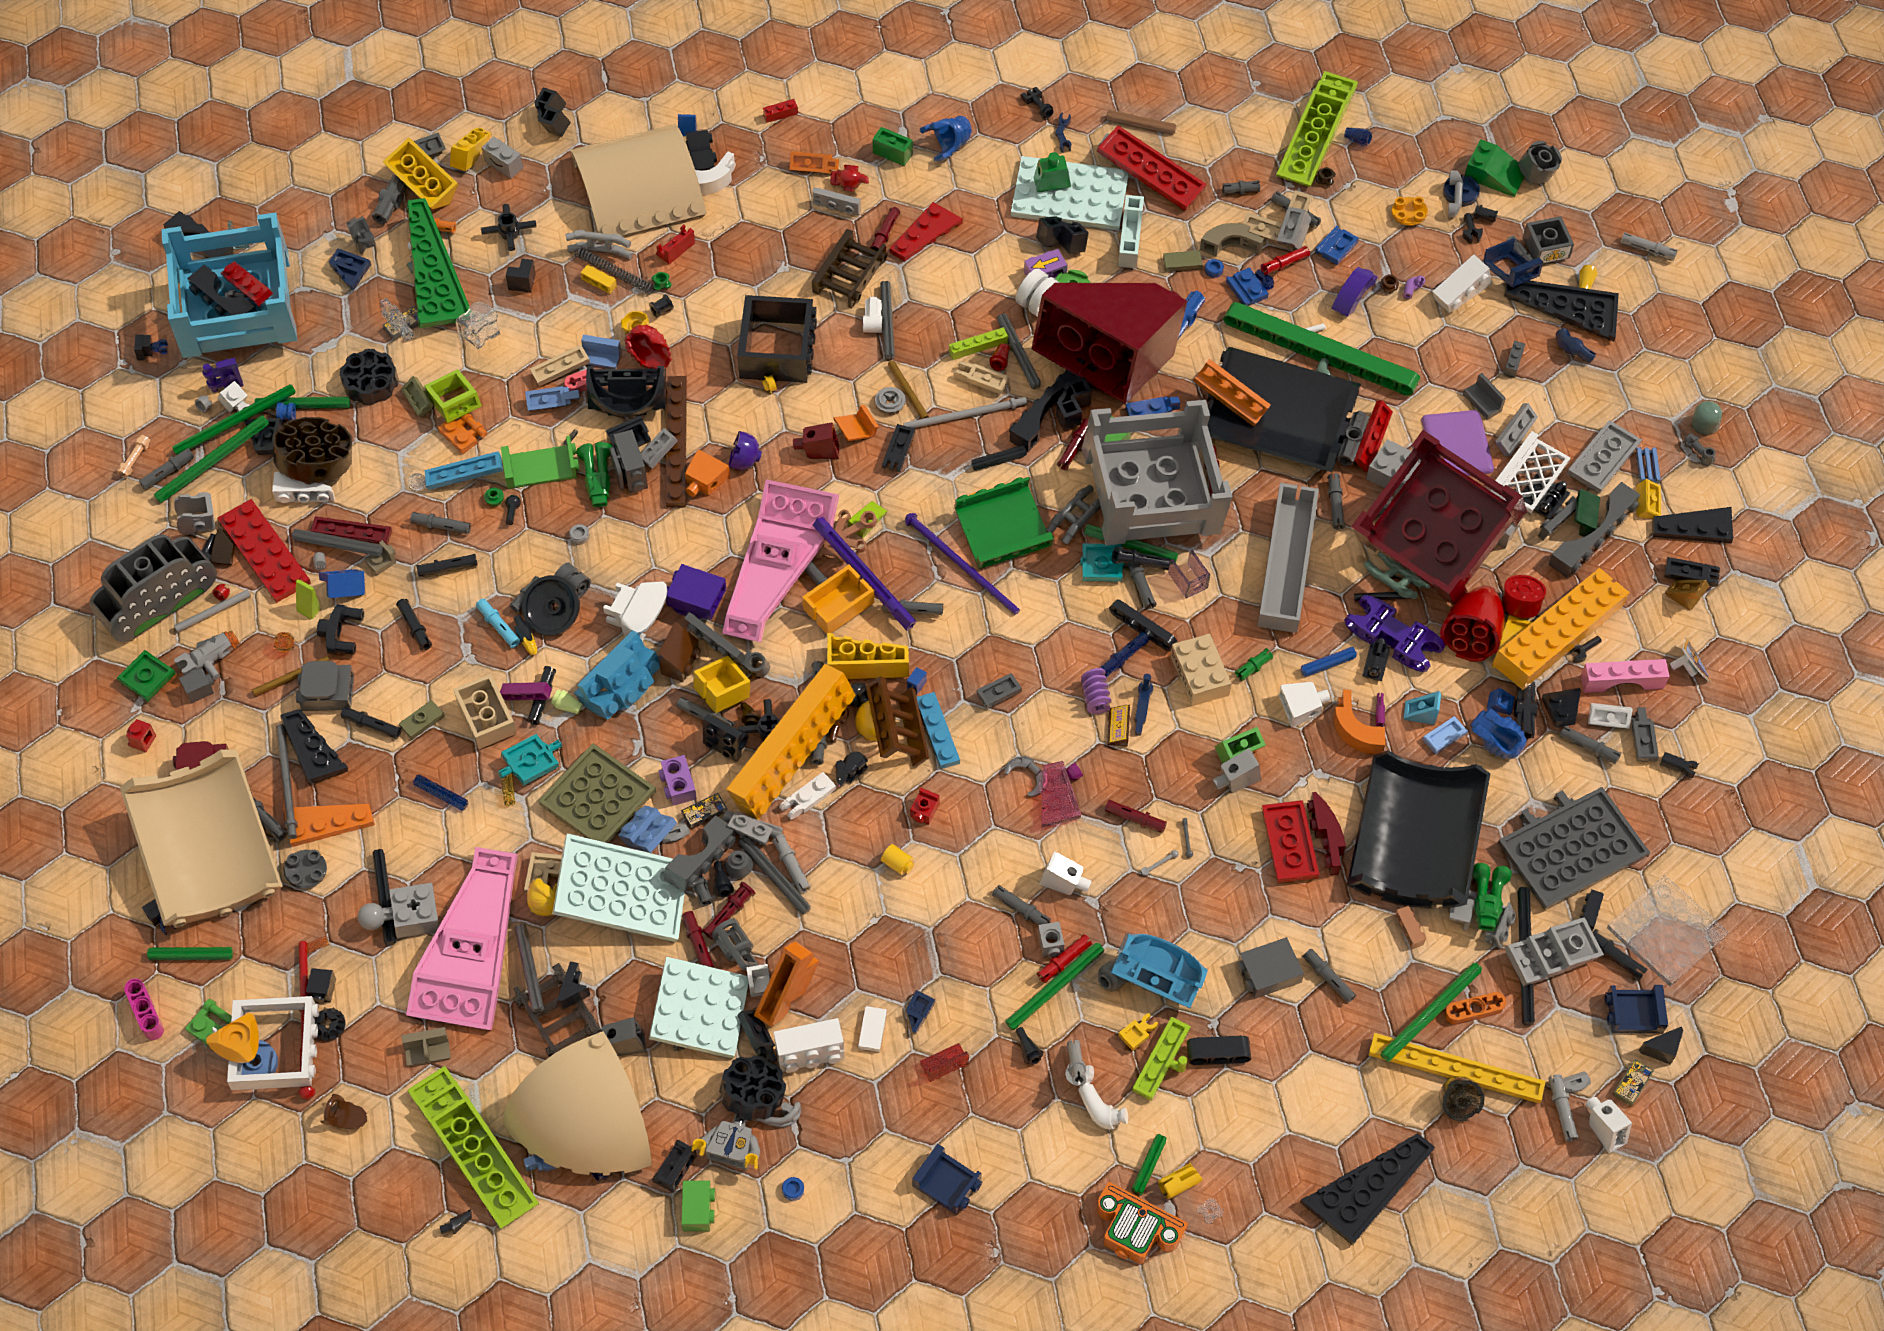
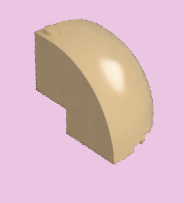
(580, 1111)

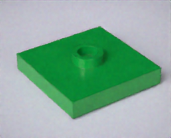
(146, 675)

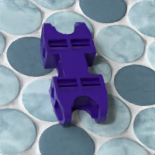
(1405, 640)

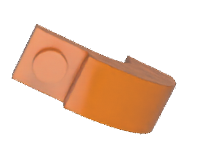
(1354, 733)

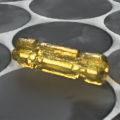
(508, 790)

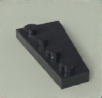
(311, 749)

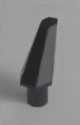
(456, 1223)

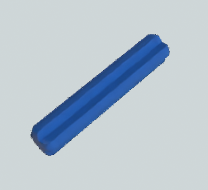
(1328, 661)

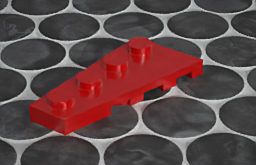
(925, 230)

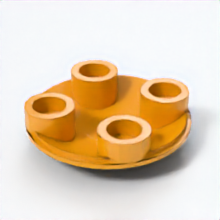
(1409, 210)

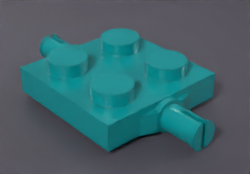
(530, 759)

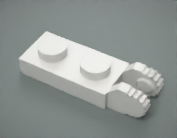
(808, 795)

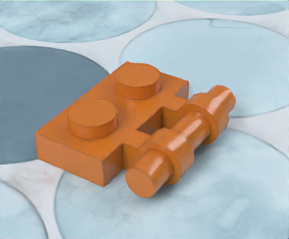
(460, 437)

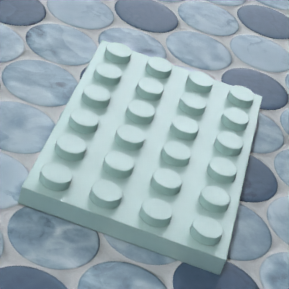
(1092, 200)
(617, 889)

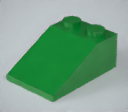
(1494, 168)

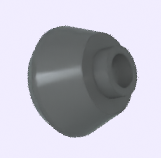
(738, 864)

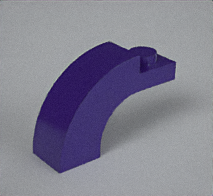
(1353, 290)

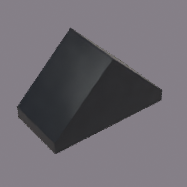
(1663, 1046)

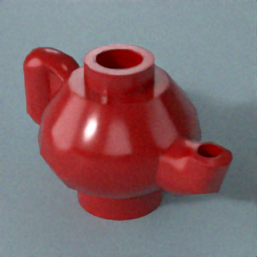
(848, 178)

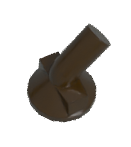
(749, 716)

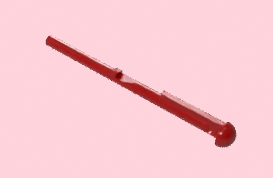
(305, 1092)

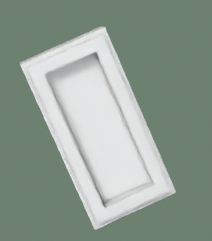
(872, 1029)

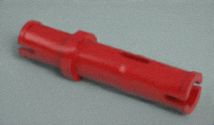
(1279, 262)
(1058, 963)

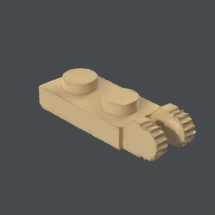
(981, 377)

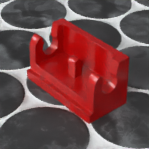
(677, 245)

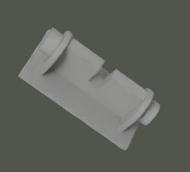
(753, 829)
(1501, 932)

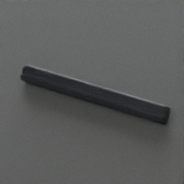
(383, 894)

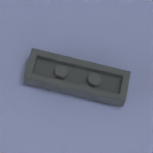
(1559, 517)

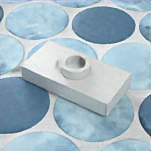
(1610, 715)

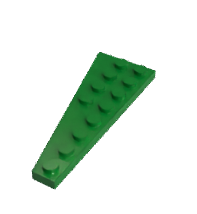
(436, 284)

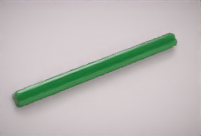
(234, 419)
(210, 459)
(1430, 1012)

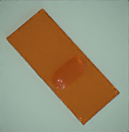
(317, 944)

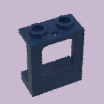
(1521, 273)

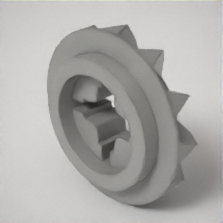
(890, 393)

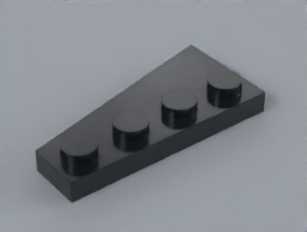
(1702, 525)

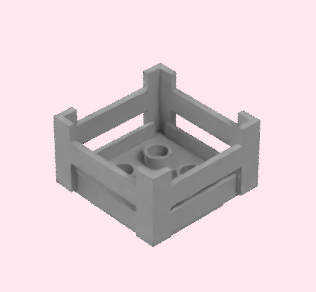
(1156, 482)

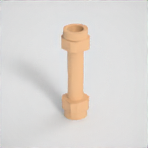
(141, 443)

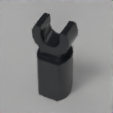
(1678, 764)

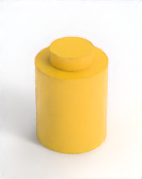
(897, 859)

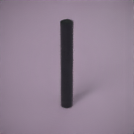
(1380, 595)

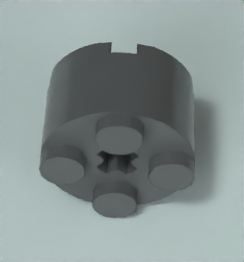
(1540, 162)

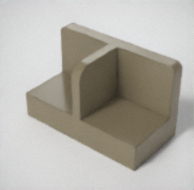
(426, 1047)

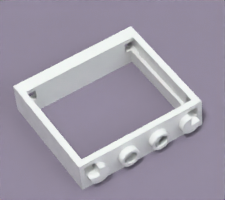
(278, 1080)

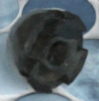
(1461, 1098)

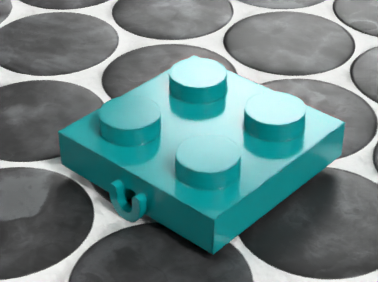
(1098, 564)

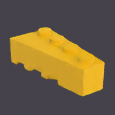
(867, 659)

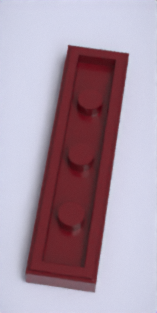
(352, 530)

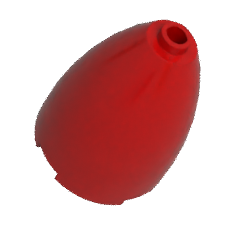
(1479, 615)

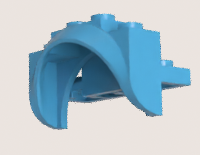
(624, 672)
(1159, 968)

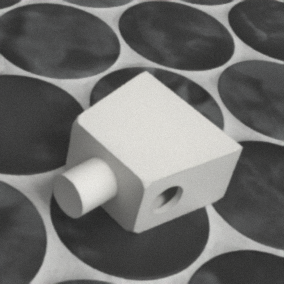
(1302, 701)
(1064, 875)
(1609, 1123)

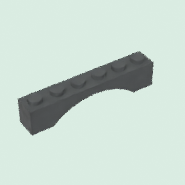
(1571, 554)

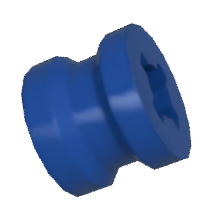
(286, 412)

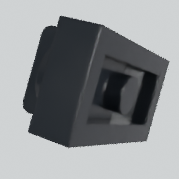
(571, 990)

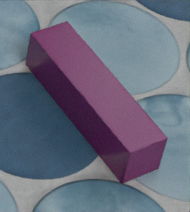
(526, 691)

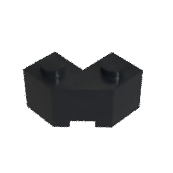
(550, 114)
(699, 149)
(1054, 231)
(1074, 397)

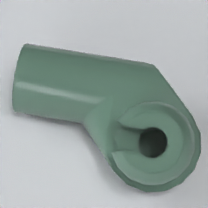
(1322, 366)

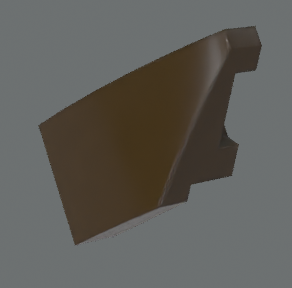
(222, 549)

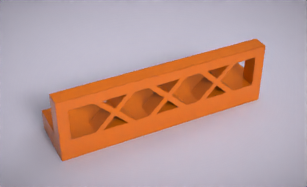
(1231, 393)

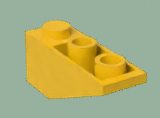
(468, 149)

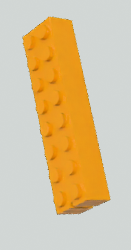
(1560, 628)
(791, 742)

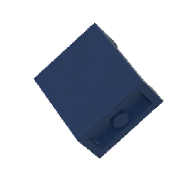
(1636, 1010)
(946, 1180)

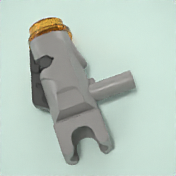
(208, 652)

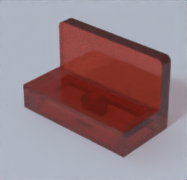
(944, 1062)

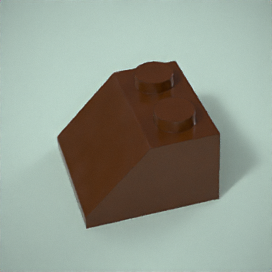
(678, 653)

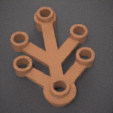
(865, 517)

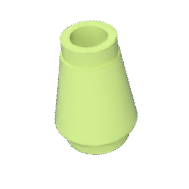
(566, 702)

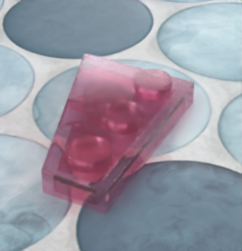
(1057, 796)

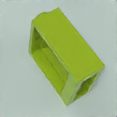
(451, 409)

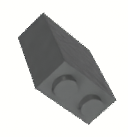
(1270, 968)

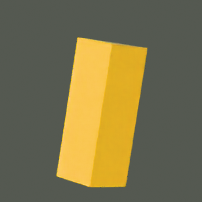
(421, 174)

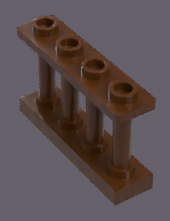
(885, 726)

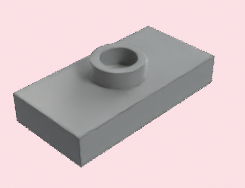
(658, 448)

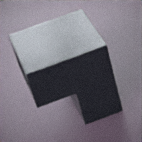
(521, 278)

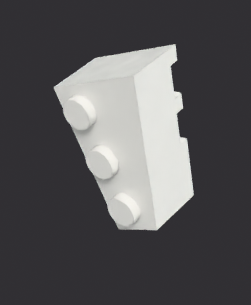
(1463, 284)

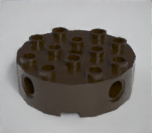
(312, 450)

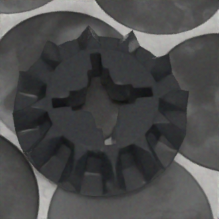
(336, 1027)

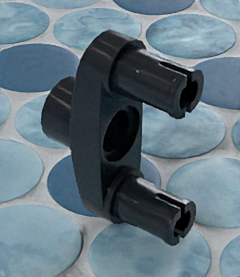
(332, 629)

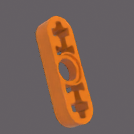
(1468, 1015)

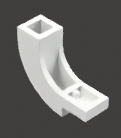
(717, 177)

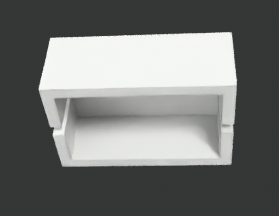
(809, 1045)

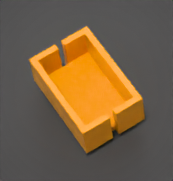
(838, 599)

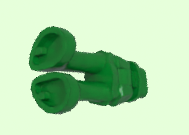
(596, 482)
(1489, 907)

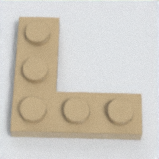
(1270, 229)

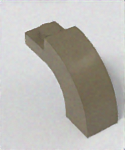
(1230, 236)

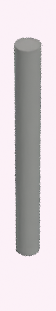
(212, 610)

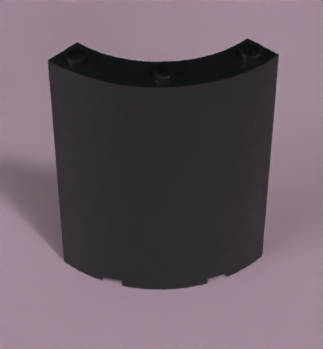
(1304, 415)
(1418, 832)

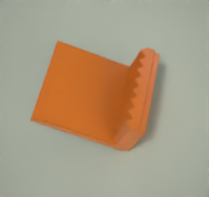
(857, 425)

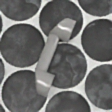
(1455, 179)

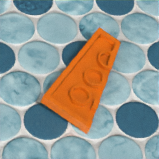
(328, 821)

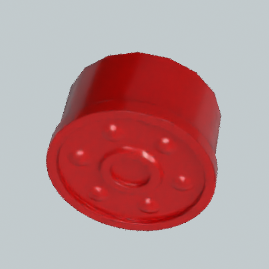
(1523, 596)

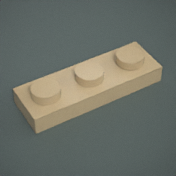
(560, 365)

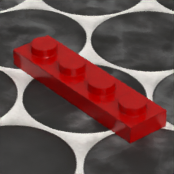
(246, 283)
(1373, 435)

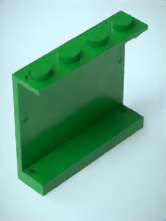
(1002, 523)

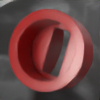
(221, 592)

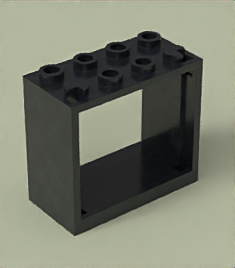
(781, 366)

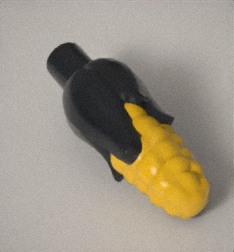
(525, 635)

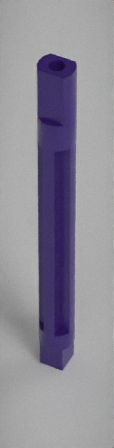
(865, 573)

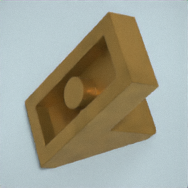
(1687, 592)

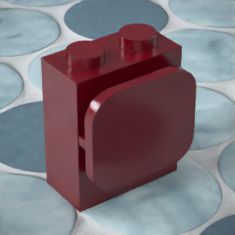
(192, 753)

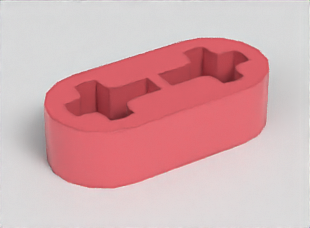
(578, 379)

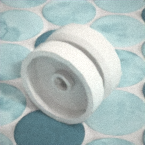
(1032, 288)

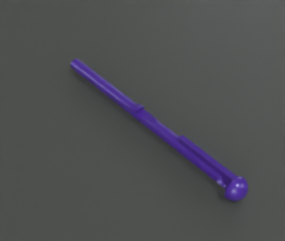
(911, 519)

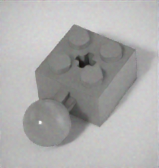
(411, 909)

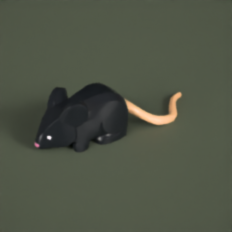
(852, 765)

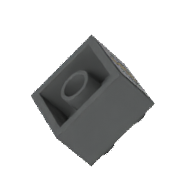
(1548, 239)

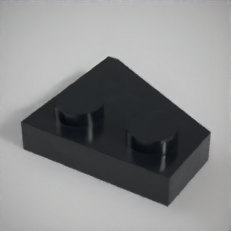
(264, 438)
(1562, 706)

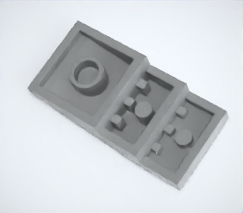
(1553, 951)

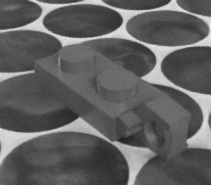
(1644, 736)

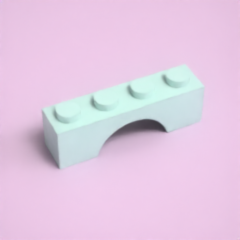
(1131, 231)

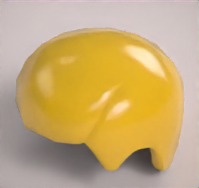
(632, 319)

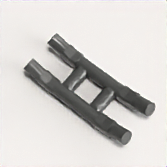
(1076, 523)

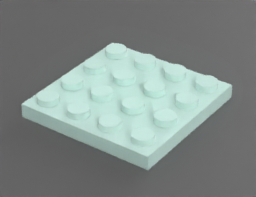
(699, 1007)

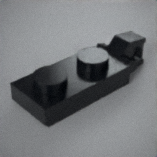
(757, 1035)

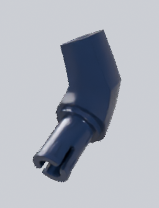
(1573, 345)

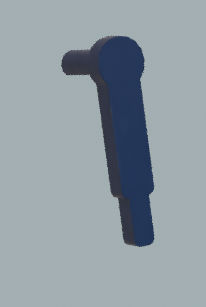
(1145, 689)

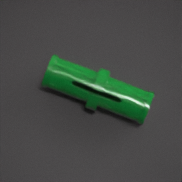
(1254, 664)

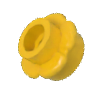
(769, 384)

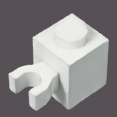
(233, 397)

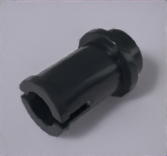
(1485, 213)

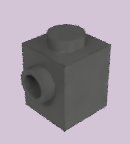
(197, 685)

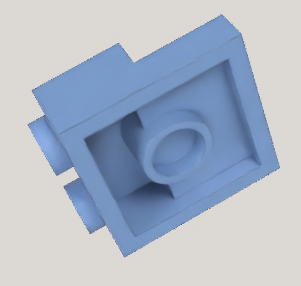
(646, 829)

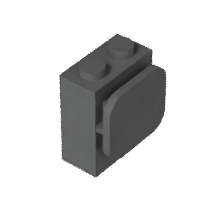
(628, 462)
(325, 686)

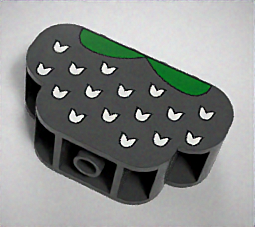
(150, 585)

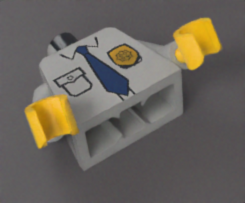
(730, 1144)

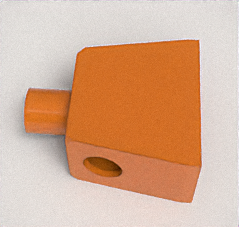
(705, 474)

